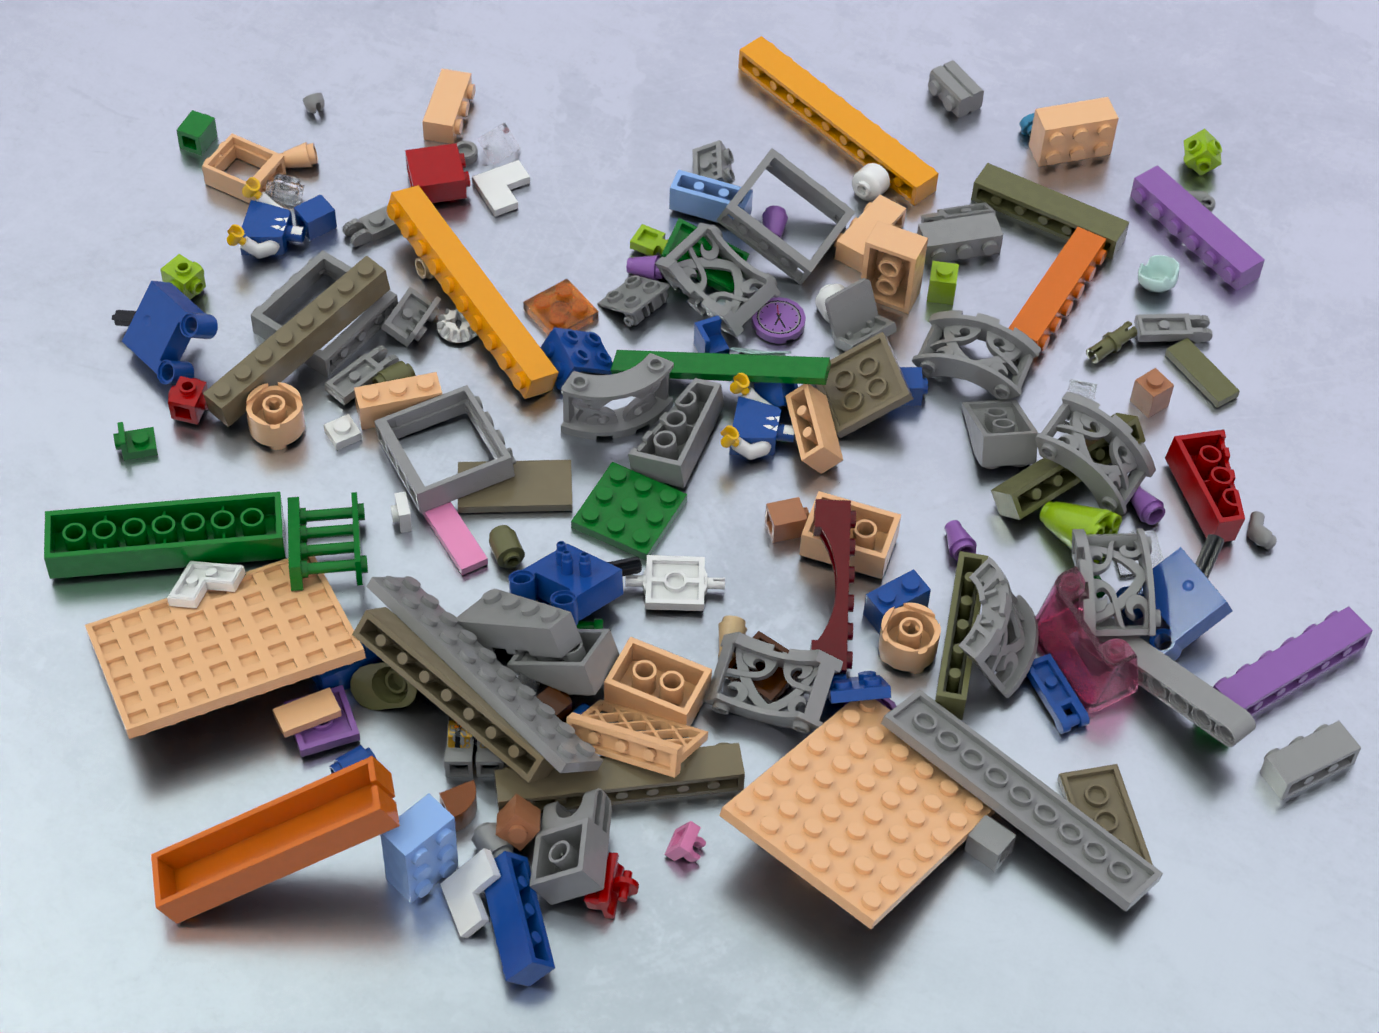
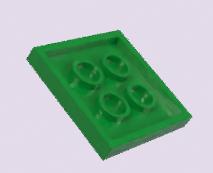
(629, 511)

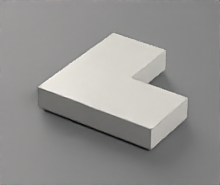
(496, 185)
(204, 576)
(463, 892)

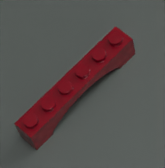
(833, 527)

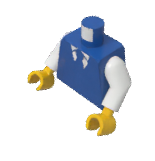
(265, 226)
(755, 424)

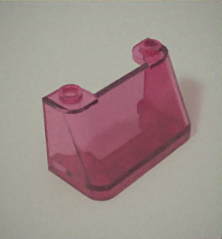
(1094, 670)

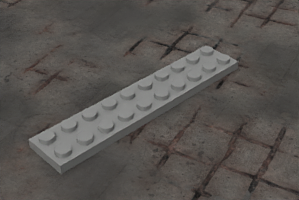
(485, 674)
(1023, 800)

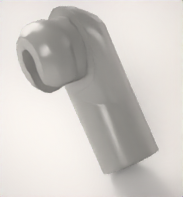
(1204, 198)
(1259, 533)

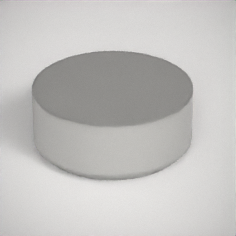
(470, 151)

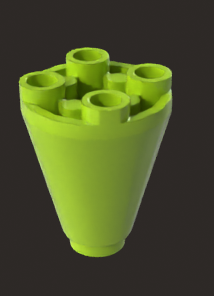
(1063, 517)

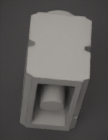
(955, 89)

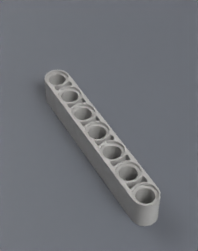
(1187, 692)

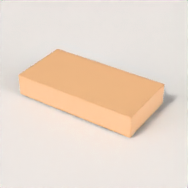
(307, 712)

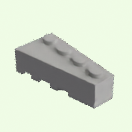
(677, 441)
(520, 625)

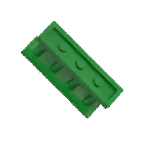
(299, 534)

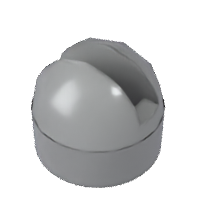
(314, 102)

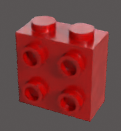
(438, 172)

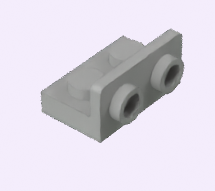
(714, 162)

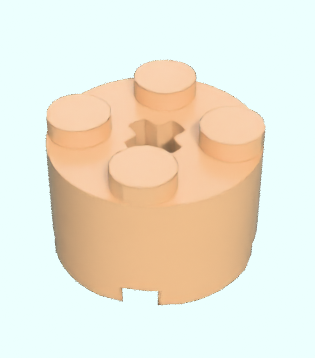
(275, 415)
(909, 637)

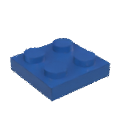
(864, 687)

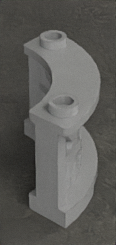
(680, 276)
(988, 372)
(590, 417)
(1072, 453)
(1131, 548)
(990, 631)
(816, 670)

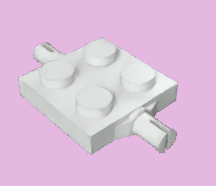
(675, 583)

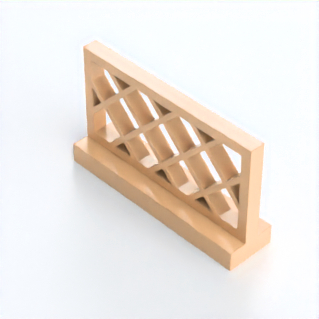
(635, 747)

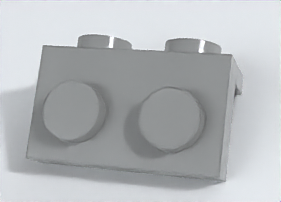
(409, 317)

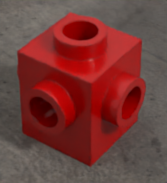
(187, 400)

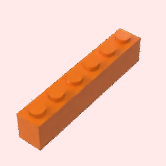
(1060, 286)

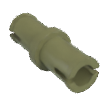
(1111, 342)

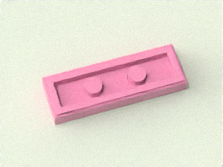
(456, 538)

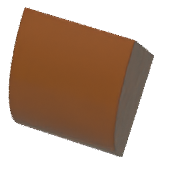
(461, 803)

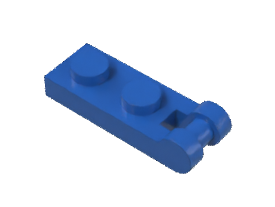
(1057, 694)

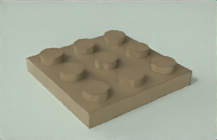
(864, 385)

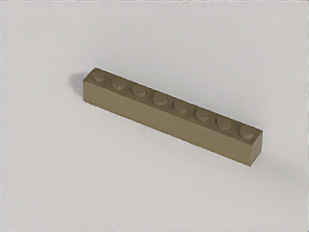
(298, 339)
(428, 673)
(703, 772)

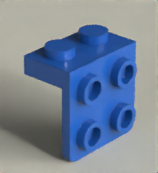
(576, 351)

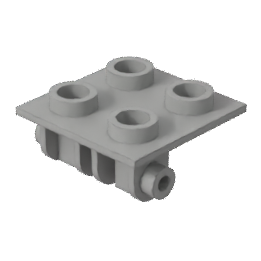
(636, 298)

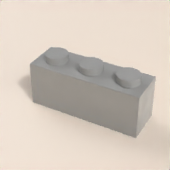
(962, 237)
(1309, 759)

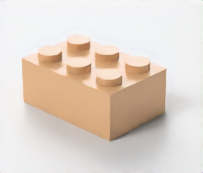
(1073, 131)
(894, 265)
(873, 534)
(657, 682)

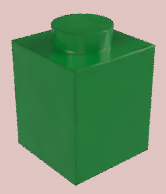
(197, 133)

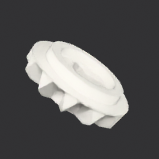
(448, 329)

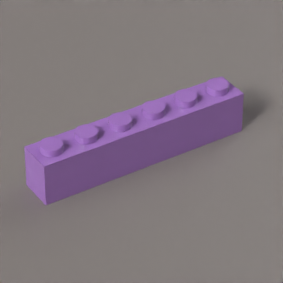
(1197, 228)
(1296, 661)

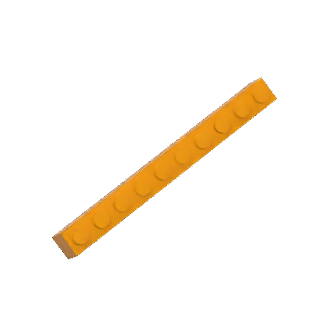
(837, 119)
(472, 292)

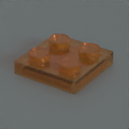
(561, 308)

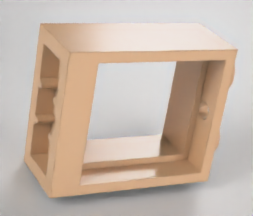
(247, 151)

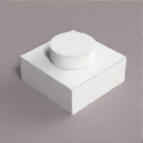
(342, 432)
(401, 512)

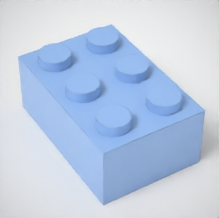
(420, 848)

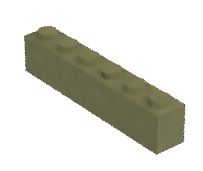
(1046, 207)
(1049, 479)
(963, 611)

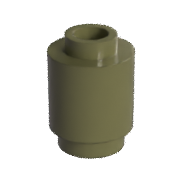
(396, 371)
(506, 546)

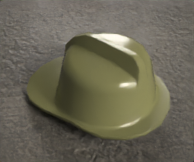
(381, 687)

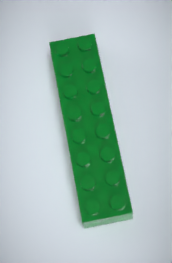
(164, 534)

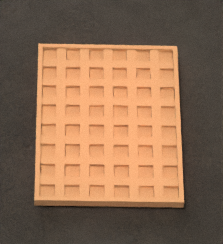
(232, 647)
(857, 812)

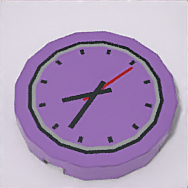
(779, 320)

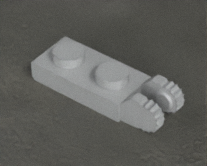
(370, 227)
(1172, 327)
(359, 374)

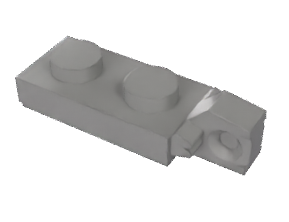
(957, 212)

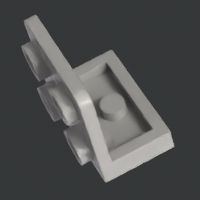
(855, 315)

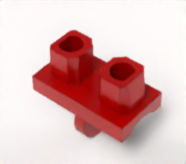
(617, 888)

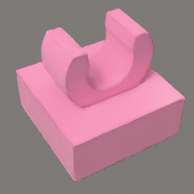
(683, 841)

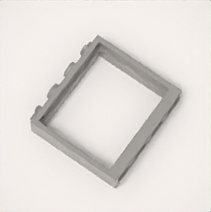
(767, 242)
(350, 340)
(432, 412)

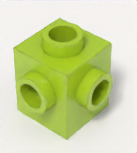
(1202, 152)
(184, 275)

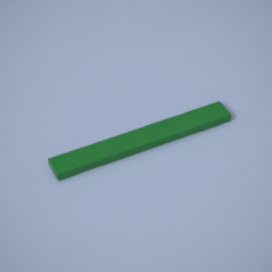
(726, 366)

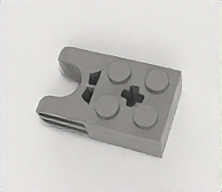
(572, 849)

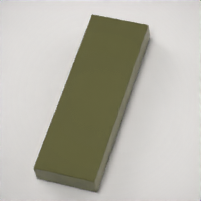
(1202, 372)

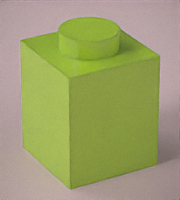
(942, 282)

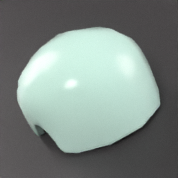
(1159, 273)

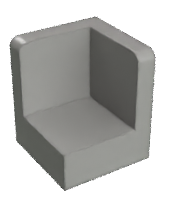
(990, 842)

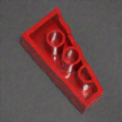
(1207, 481)

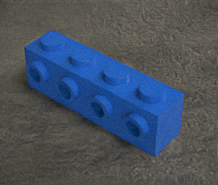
(518, 922)

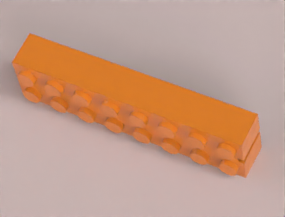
(274, 840)

